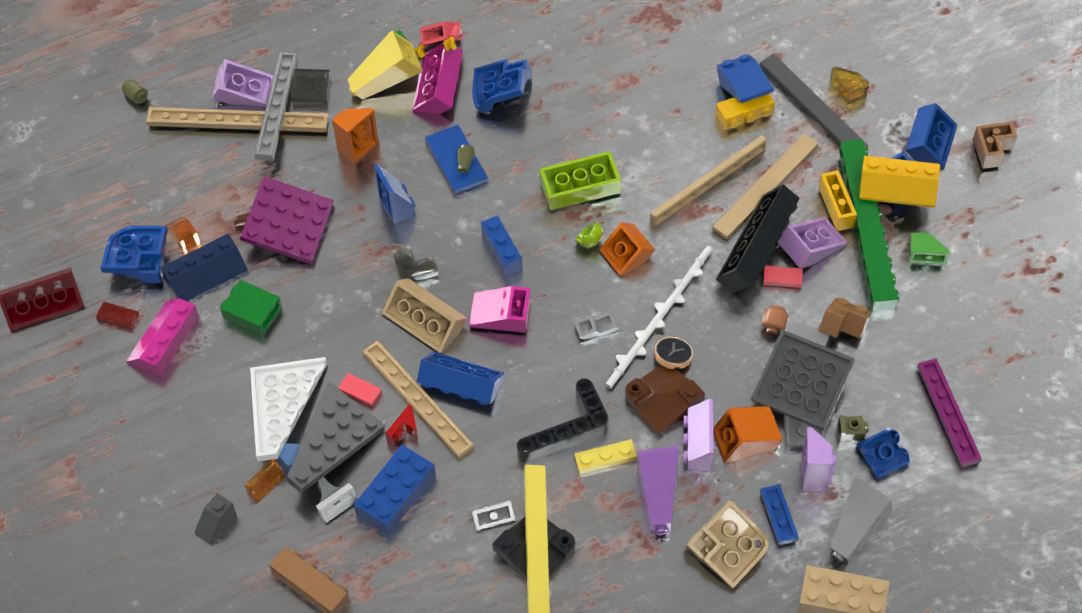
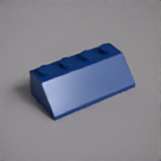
(460, 377)

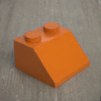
(626, 248)

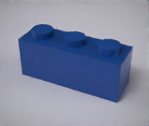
(501, 246)

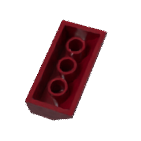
(40, 299)

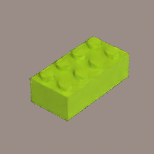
(580, 180)

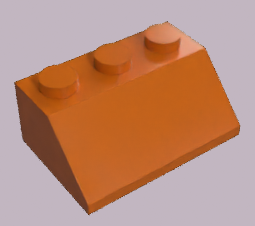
(355, 132)

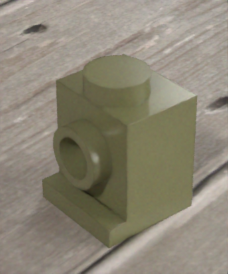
(852, 428)

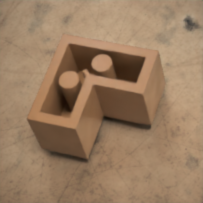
(992, 140)
(845, 318)

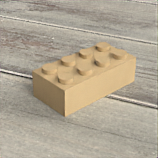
(841, 592)

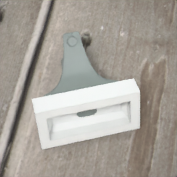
(334, 499)

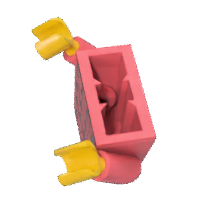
(439, 33)

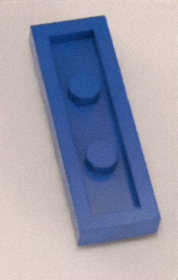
(779, 514)

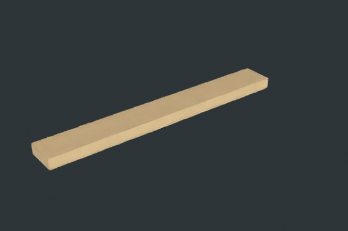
(769, 180)
(707, 181)
(419, 399)

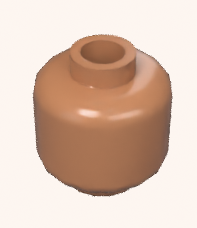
(775, 319)

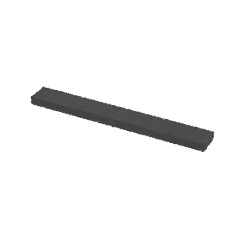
(808, 100)

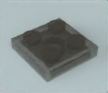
(310, 85)

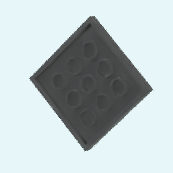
(803, 379)

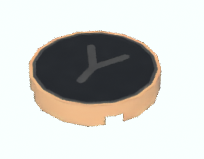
(673, 352)

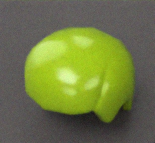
(590, 236)

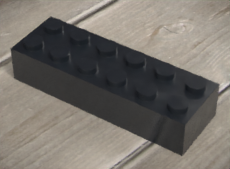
(758, 239)

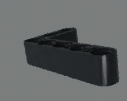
(569, 428)

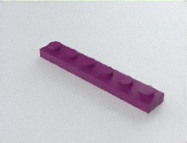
(949, 412)

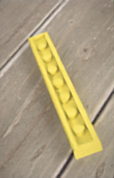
(536, 539)

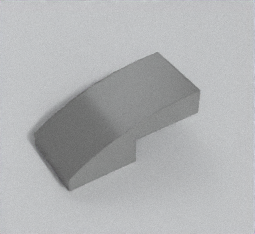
(594, 327)

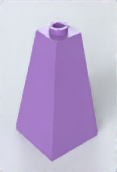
(657, 480)

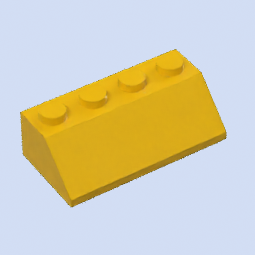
(899, 181)

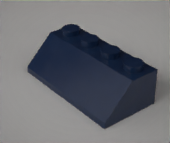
(204, 269)

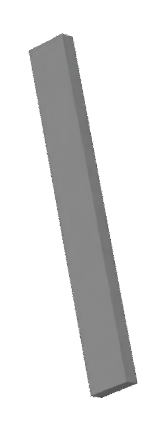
(276, 106)

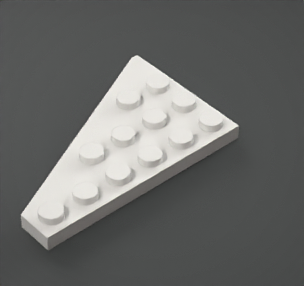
(278, 401)

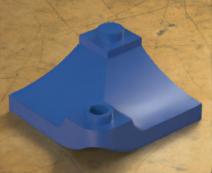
(499, 82)
(136, 253)

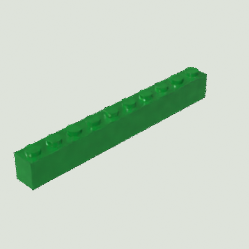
(869, 231)

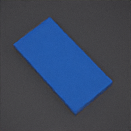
(444, 148)

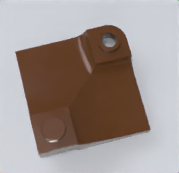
(663, 397)

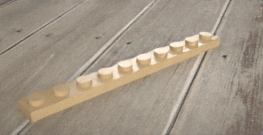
(233, 119)

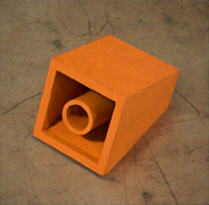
(746, 433)

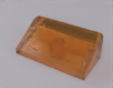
(264, 481)

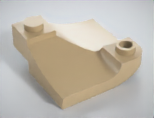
(728, 544)

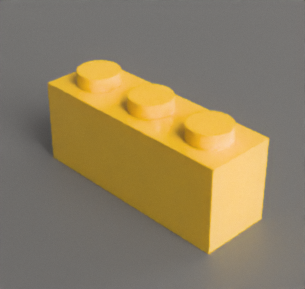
(733, 113)
(837, 200)

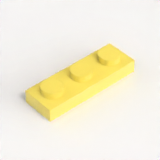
(605, 456)

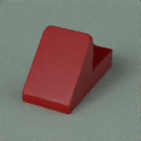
(402, 424)

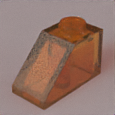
(183, 233)

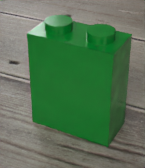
(250, 307)

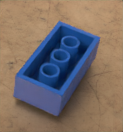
(394, 489)

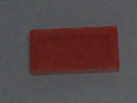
(117, 315)

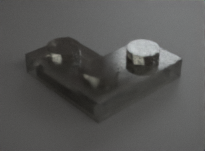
(412, 269)

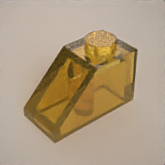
(849, 84)

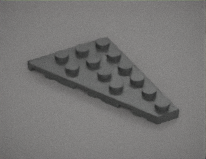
(332, 436)

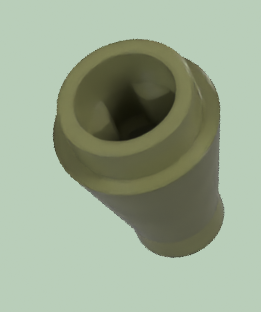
(465, 157)

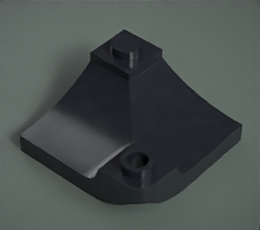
(512, 547)

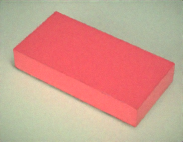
(783, 276)
(360, 390)

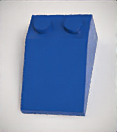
(743, 78)
(393, 195)

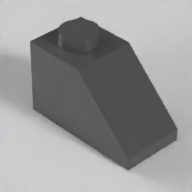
(214, 518)

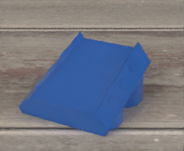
(884, 452)

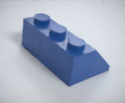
(931, 135)

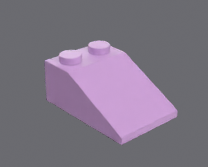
(242, 85)
(811, 241)

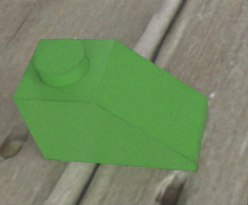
(927, 249)

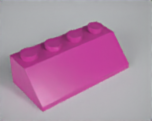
(437, 80)
(164, 336)

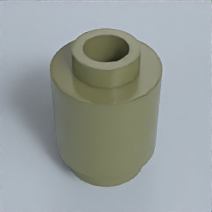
(134, 91)

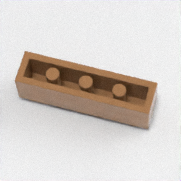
(309, 582)

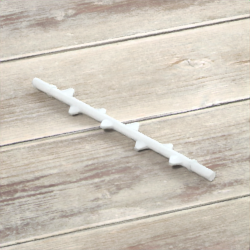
(657, 322)

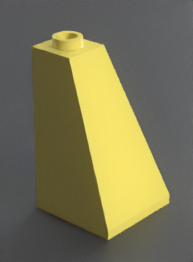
(386, 66)

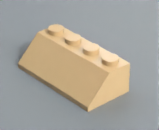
(423, 314)

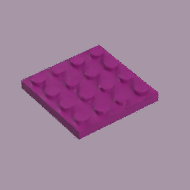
(286, 220)

